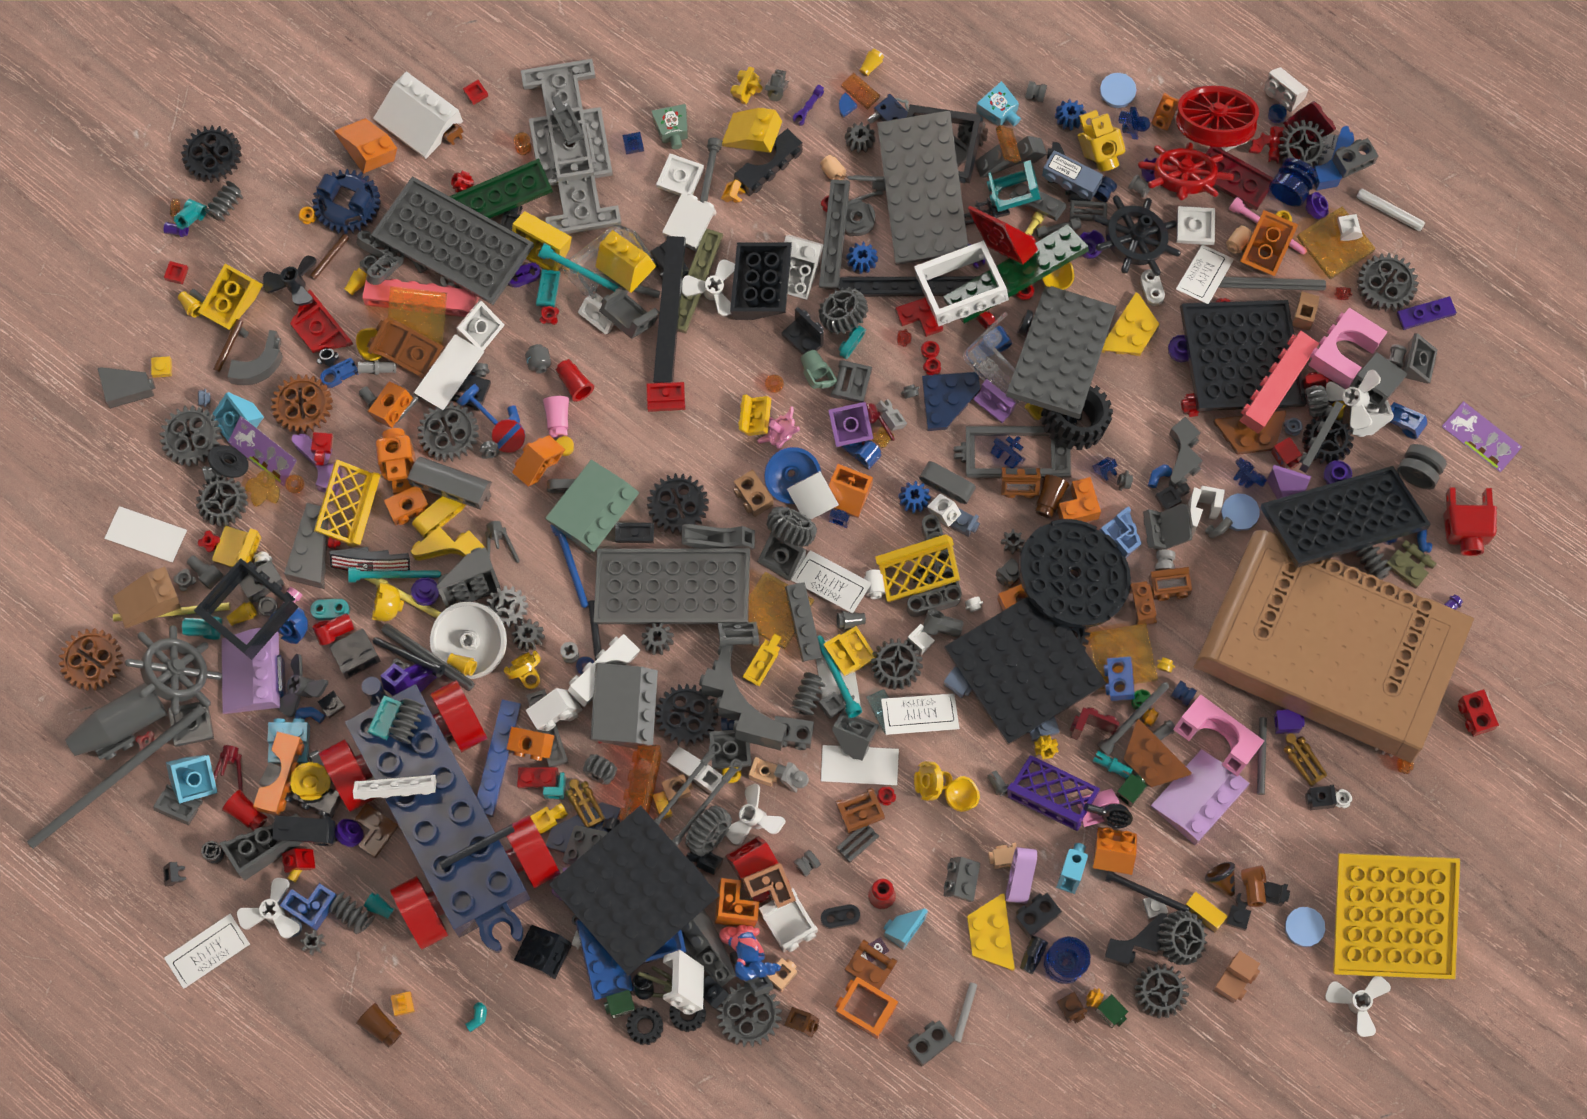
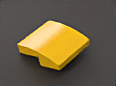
(849, 651)

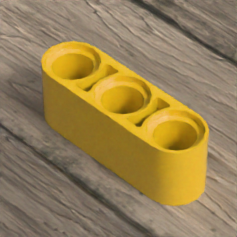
(437, 515)

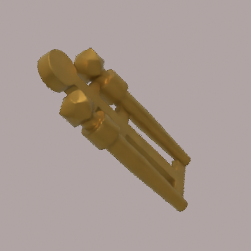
(1291, 739)
(574, 785)

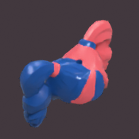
(748, 951)

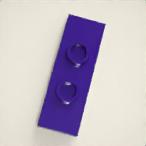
(1426, 313)

